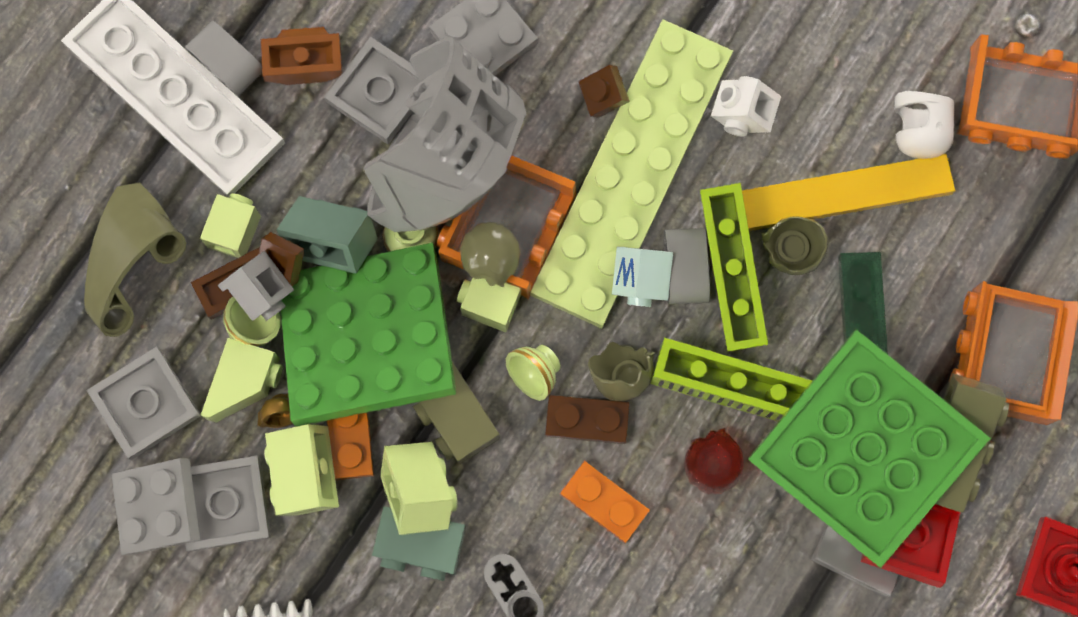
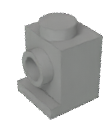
(258, 287)

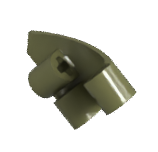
(126, 231)

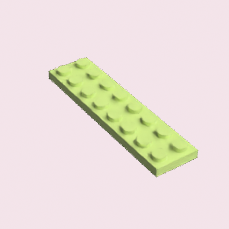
(631, 171)

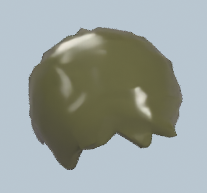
(796, 245)
(490, 253)
(621, 371)

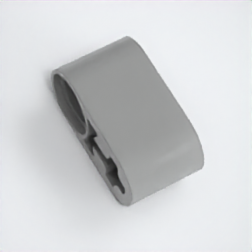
(225, 58)
(689, 265)
(517, 577)

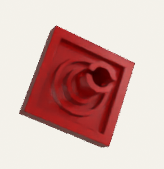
(1052, 567)

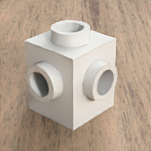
(745, 106)

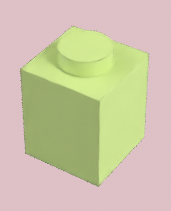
(231, 225)
(488, 303)

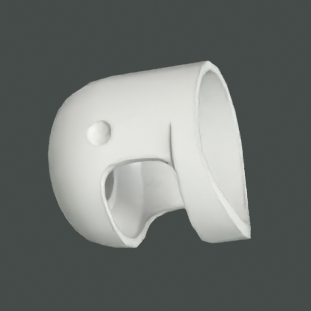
(928, 131)

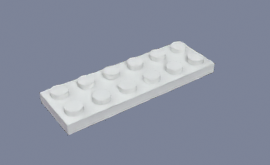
(174, 93)

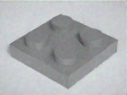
(487, 31)
(375, 90)
(143, 403)
(229, 503)
(155, 506)

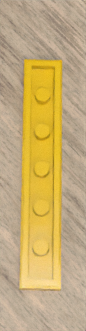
(849, 191)

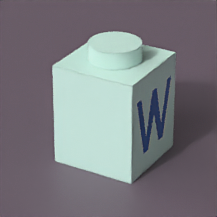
(642, 275)

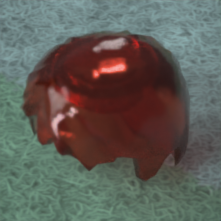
(714, 462)

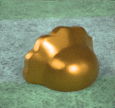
(275, 412)

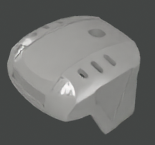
(449, 145)

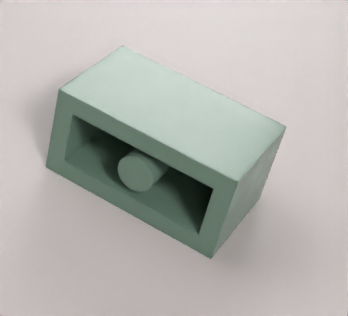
(329, 233)
(432, 551)

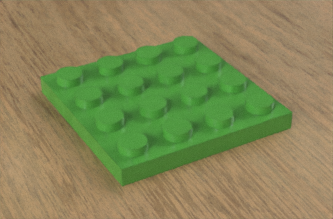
(366, 337)
(868, 448)

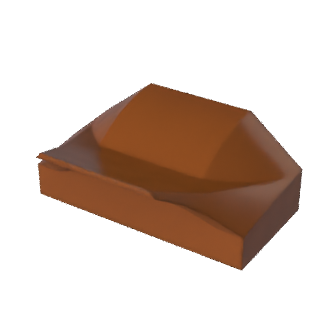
(301, 56)

